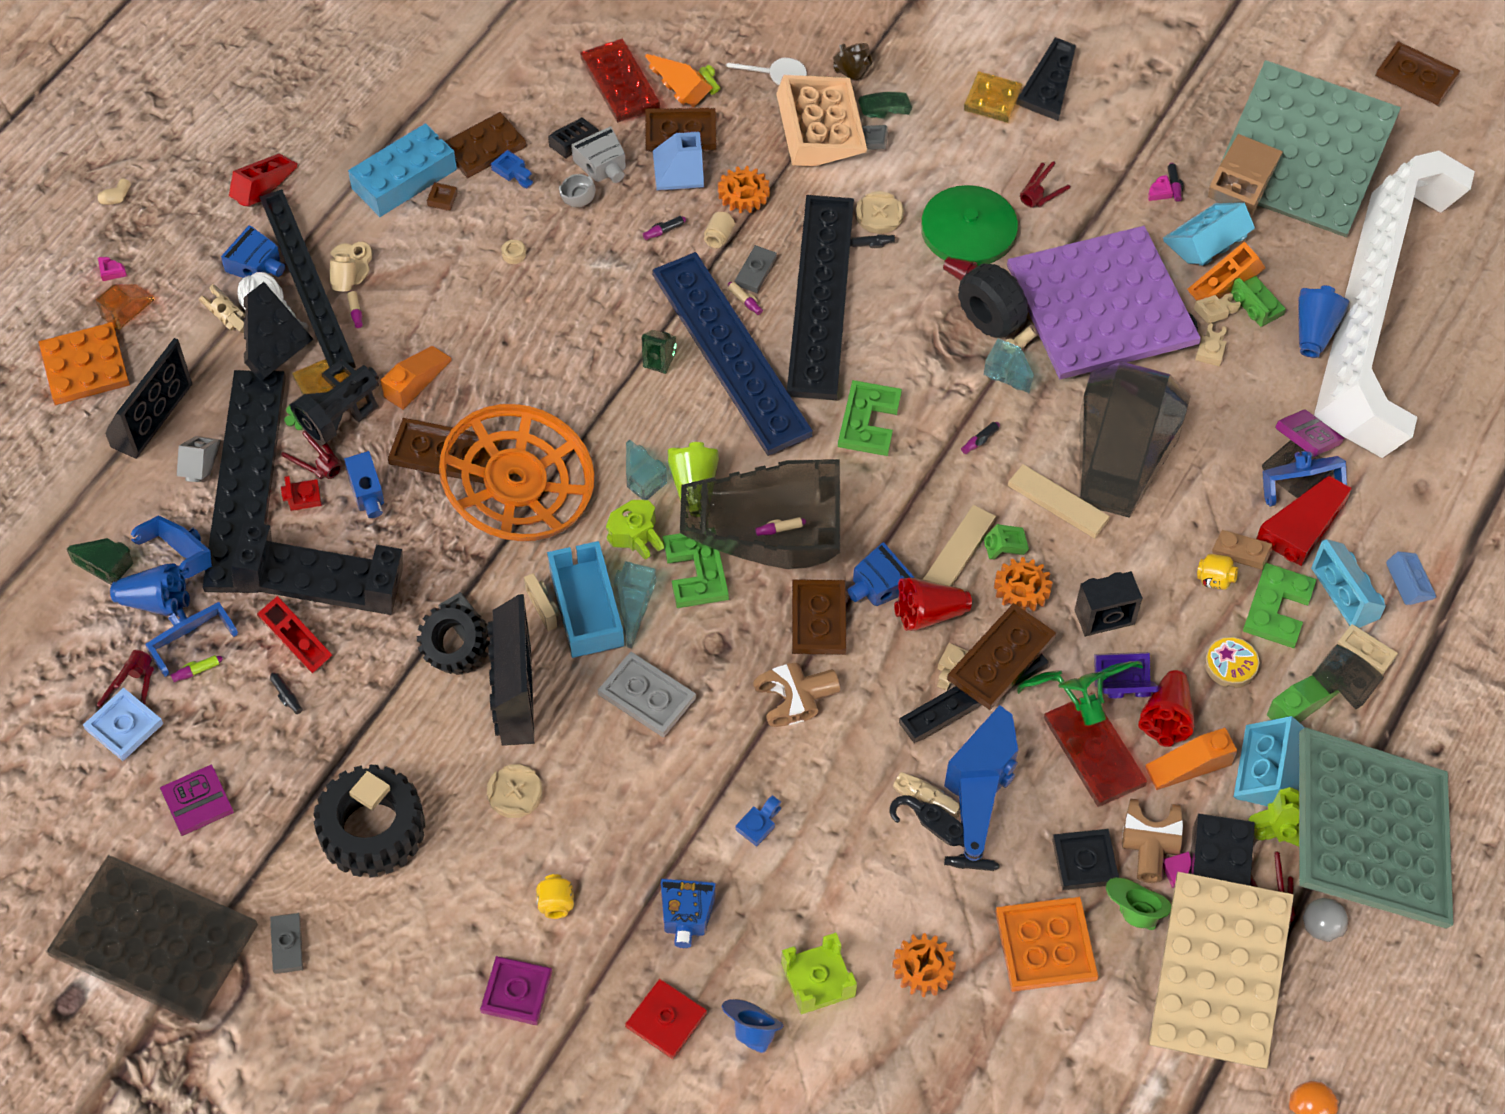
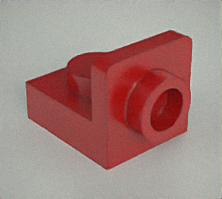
(301, 494)

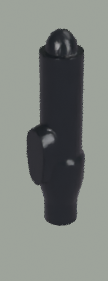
(875, 241)
(285, 694)
(962, 862)

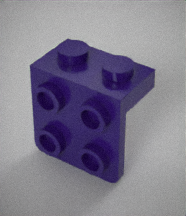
(1129, 680)

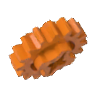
(743, 189)
(1023, 584)
(933, 970)

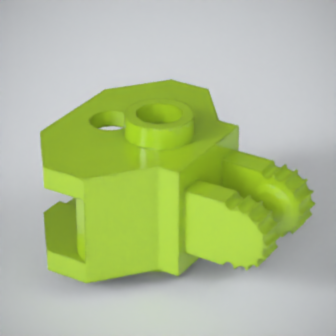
(635, 528)
(1280, 819)

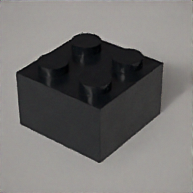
(1108, 603)

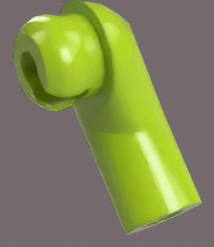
(708, 73)

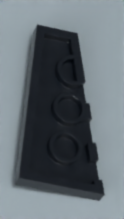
(1049, 81)

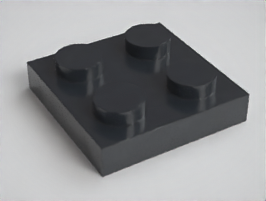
(1084, 859)

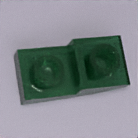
(880, 103)

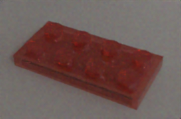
(619, 80)
(1095, 754)

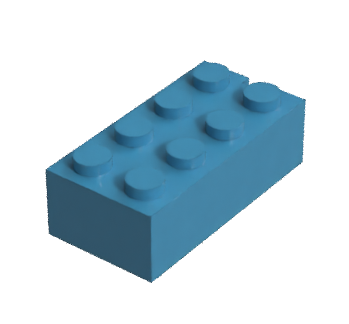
(402, 170)
(585, 600)

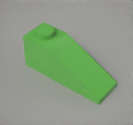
(1300, 700)

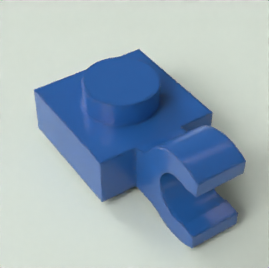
(510, 167)
(758, 824)

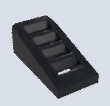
(557, 138)

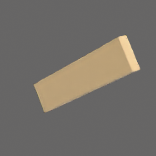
(1058, 501)
(961, 547)

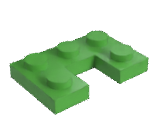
(855, 428)
(710, 580)
(1263, 615)

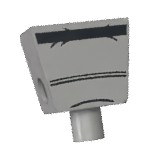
(600, 156)

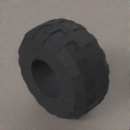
(993, 300)

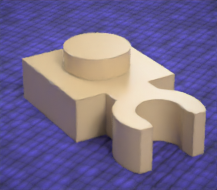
(1216, 309)
(1211, 346)

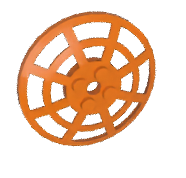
(517, 462)

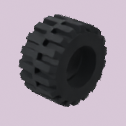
(435, 629)

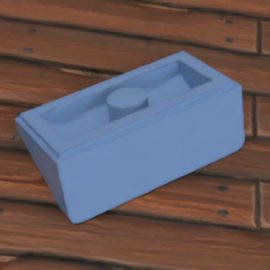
(1410, 578)

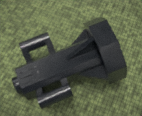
(323, 411)

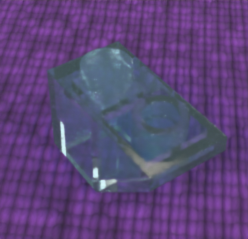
(1009, 365)
(643, 473)

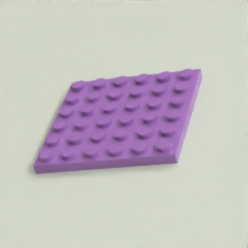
(1103, 302)

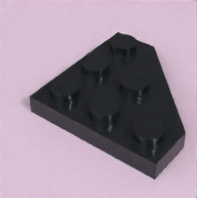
(270, 332)

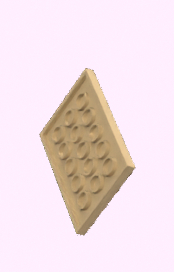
(1221, 970)

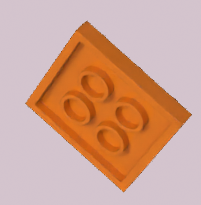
(83, 363)
(1046, 944)

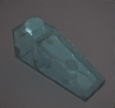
(635, 589)

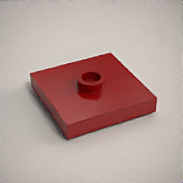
(666, 1018)

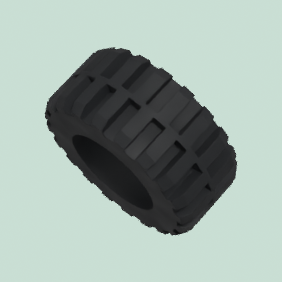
(376, 852)

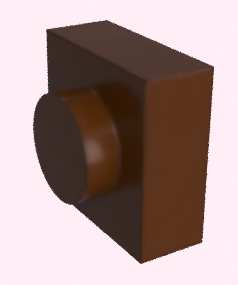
(442, 196)

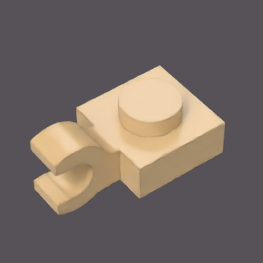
(947, 662)

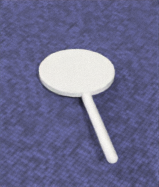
(780, 67)

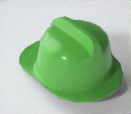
(1137, 904)

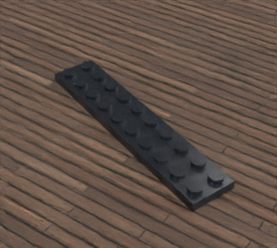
(820, 298)
(244, 470)

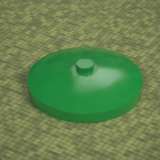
(969, 224)

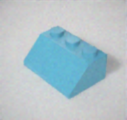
(1210, 232)
(1347, 584)
(1268, 760)

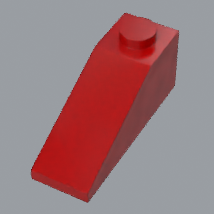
(259, 178)
(294, 634)

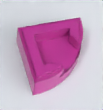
(1160, 189)
(110, 269)
(1176, 864)

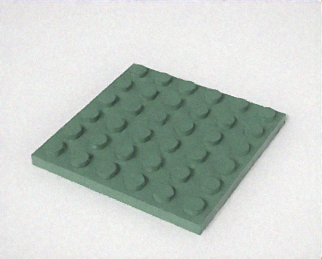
(1327, 143)
(1374, 828)

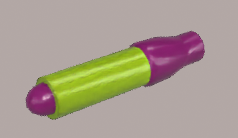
(193, 668)

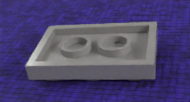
(647, 694)

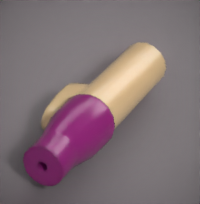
(746, 298)
(356, 313)
(779, 526)

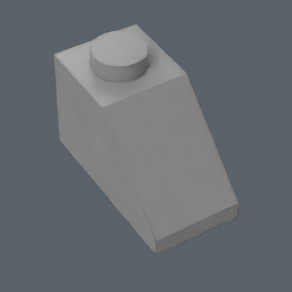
(197, 458)

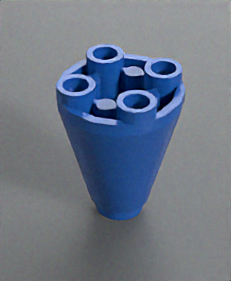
(1318, 318)
(153, 590)

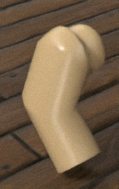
(114, 195)
(1024, 337)

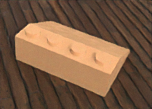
(820, 119)

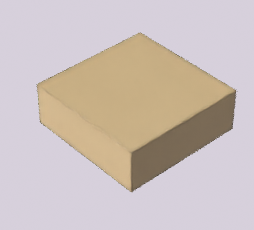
(369, 790)

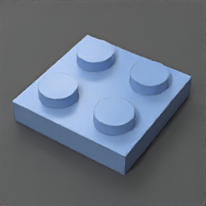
(123, 724)

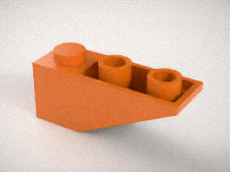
(682, 78)

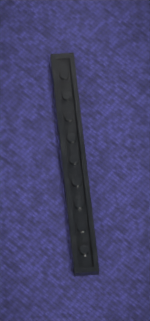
(306, 279)

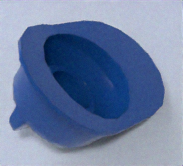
(752, 1024)

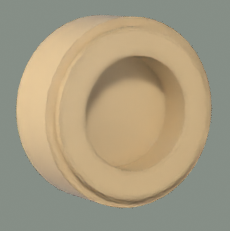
(513, 251)

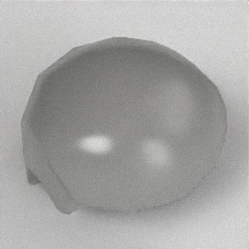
(577, 190)
(1325, 919)

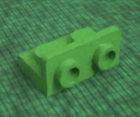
(1257, 300)

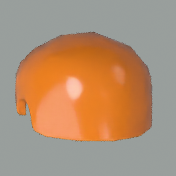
(1313, 1098)

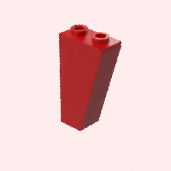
(1305, 520)

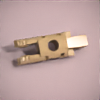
(224, 309)
(925, 792)

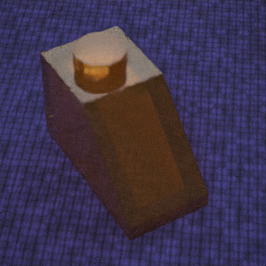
(122, 303)

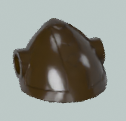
(852, 60)

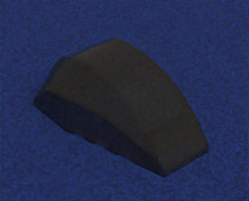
(1126, 433)
(729, 509)

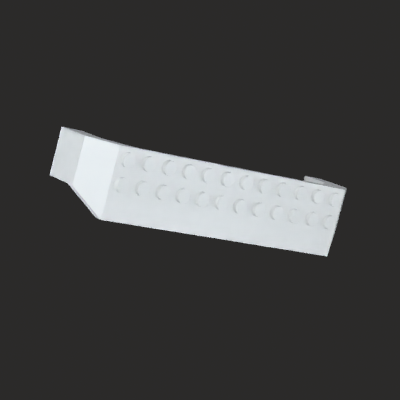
(1350, 392)

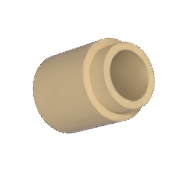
(719, 229)
(342, 272)

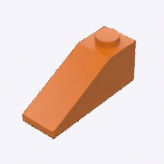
(1219, 280)
(412, 375)
(1193, 759)

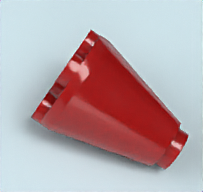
(929, 603)
(1169, 711)

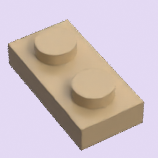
(537, 593)
(1368, 648)

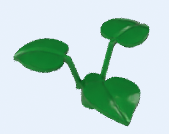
(1089, 705)

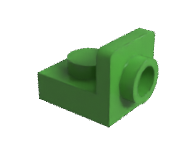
(1005, 539)

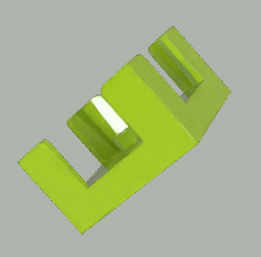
(818, 975)

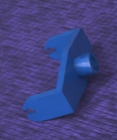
(1302, 467)
(184, 542)
(182, 627)

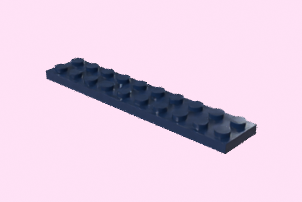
(732, 354)

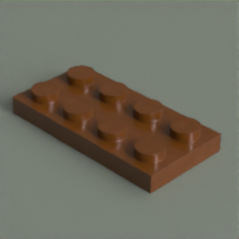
(421, 443)
(1001, 656)

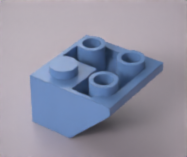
(679, 162)

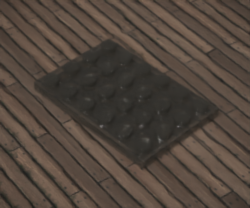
(152, 938)

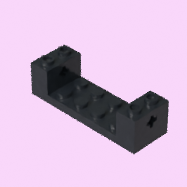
(316, 573)

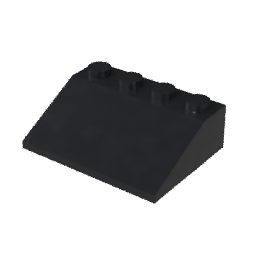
(150, 402)

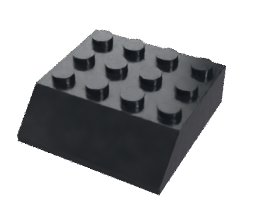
(511, 673)

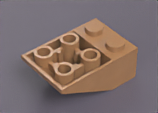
(1244, 173)

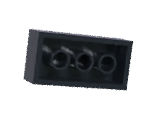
(1222, 848)

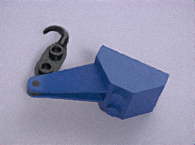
(975, 776)

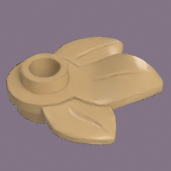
(361, 260)

